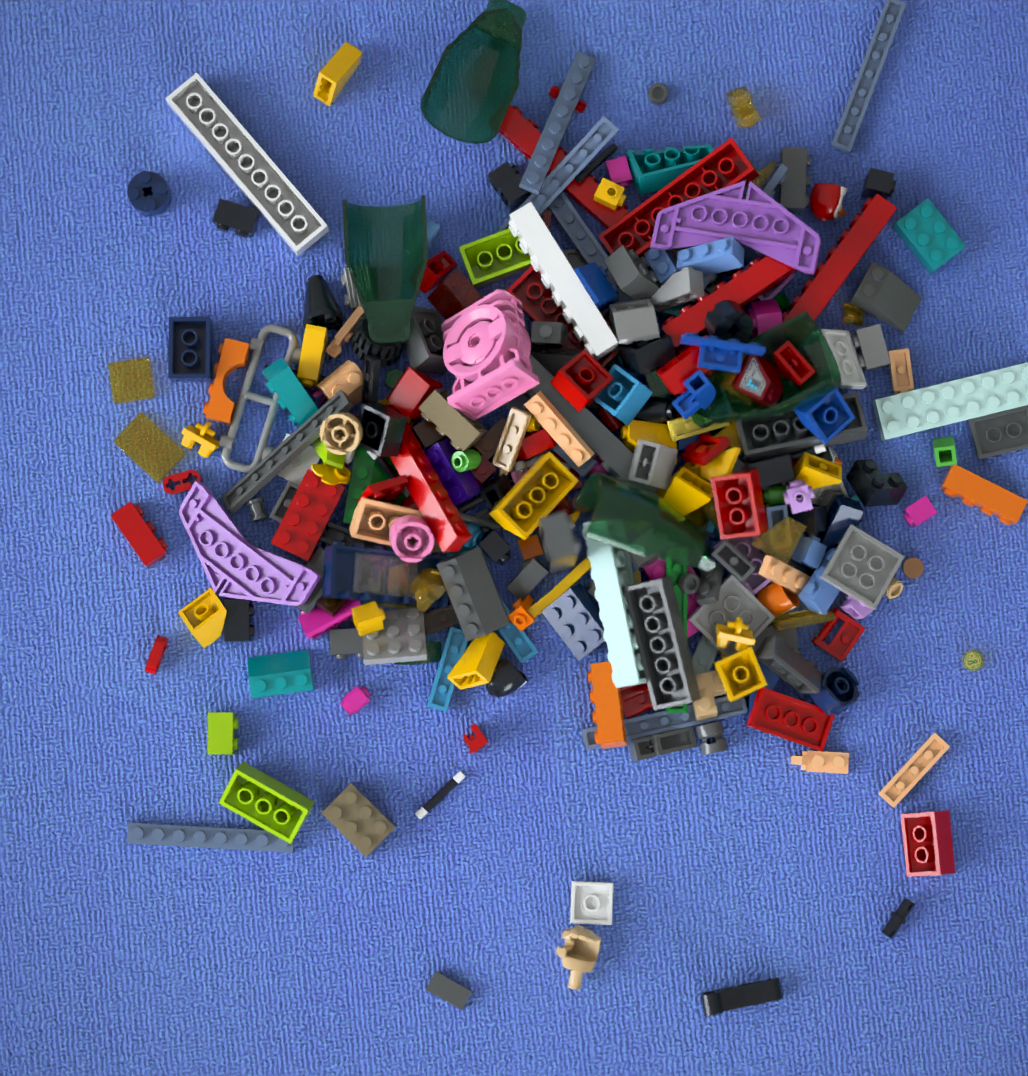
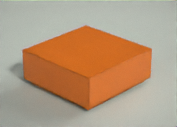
(530, 547)

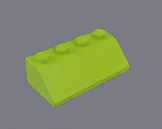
(494, 258)
(266, 802)

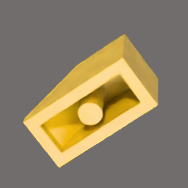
(817, 471)

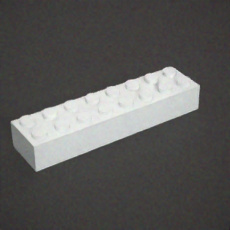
(562, 281)

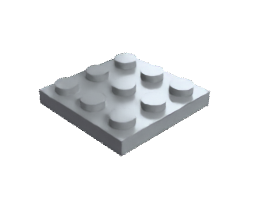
(862, 567)
(733, 602)
(399, 640)

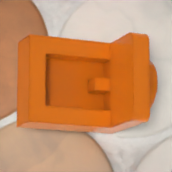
(519, 614)

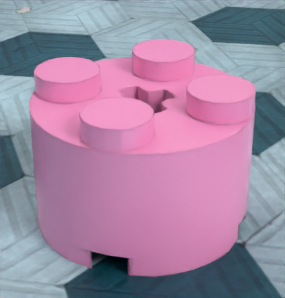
(421, 543)

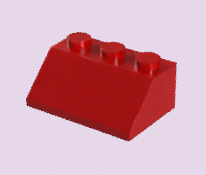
(739, 504)
(928, 843)

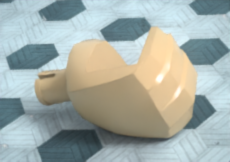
(579, 953)

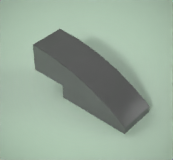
(662, 744)

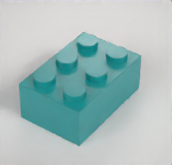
(929, 236)

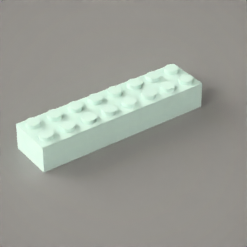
(952, 402)
(611, 573)

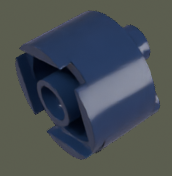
(149, 205)
(837, 690)

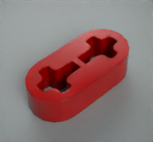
(180, 477)
(156, 654)

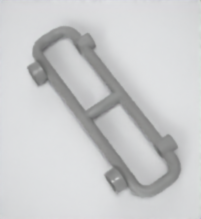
(227, 442)

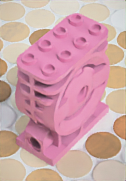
(488, 354)

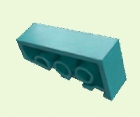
(656, 169)
(290, 392)

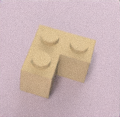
(709, 687)

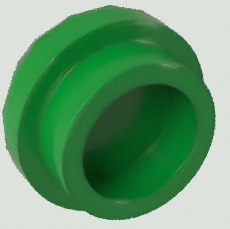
(782, 301)

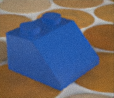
(597, 286)
(825, 415)

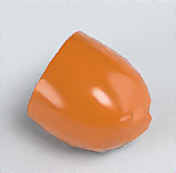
(777, 598)

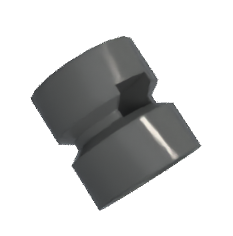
(712, 730)

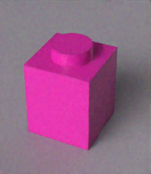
(619, 171)
(919, 512)

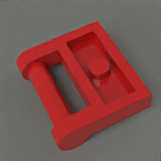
(701, 452)
(844, 638)

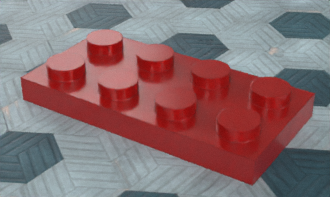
(307, 516)
(790, 719)

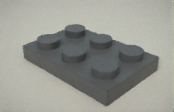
(1000, 432)

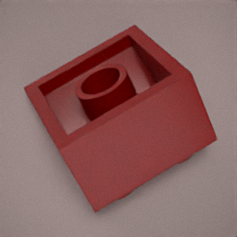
(581, 380)

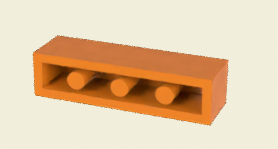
(983, 494)
(608, 707)

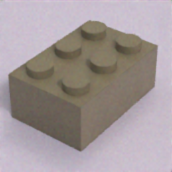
(450, 421)
(359, 820)

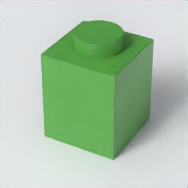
(944, 451)

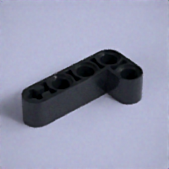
(740, 996)

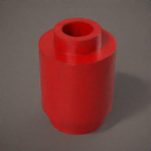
(609, 420)

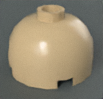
(341, 433)

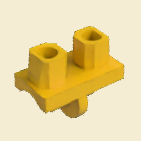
(202, 435)
(736, 632)

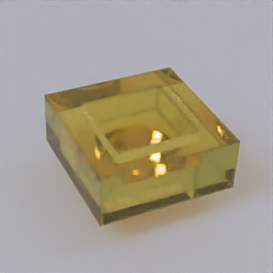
(852, 314)

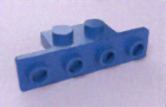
(721, 354)

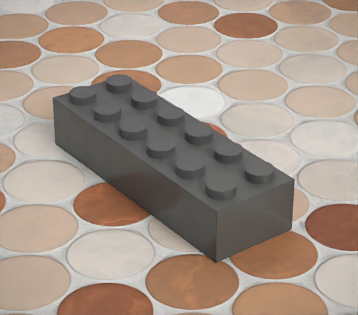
(787, 434)
(662, 643)

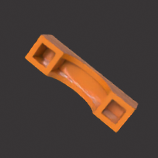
(233, 356)

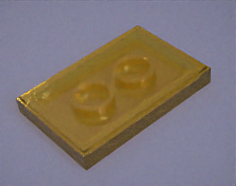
(149, 447)

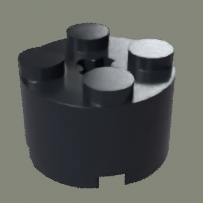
(729, 322)

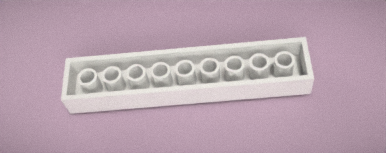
(247, 164)

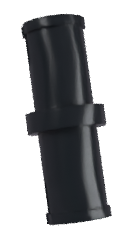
(898, 918)

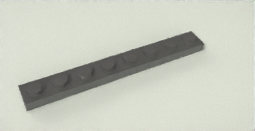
(284, 453)

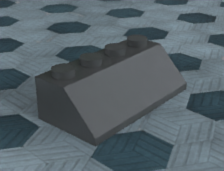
(473, 593)

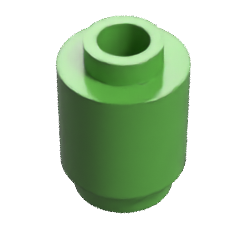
(466, 460)
(774, 495)

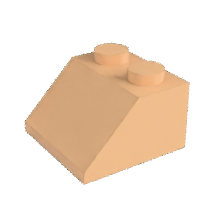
(345, 378)

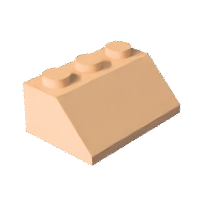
(374, 519)

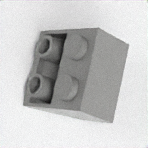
(633, 321)
(652, 464)

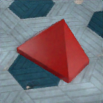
(792, 363)

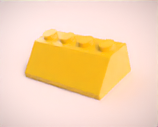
(534, 496)

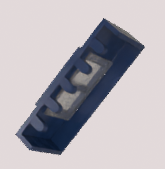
(374, 575)

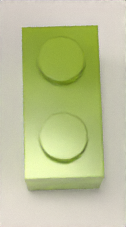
(222, 733)

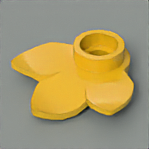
(332, 475)

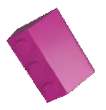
(320, 622)

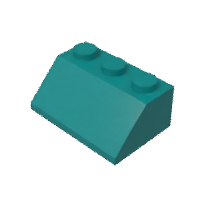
(280, 674)

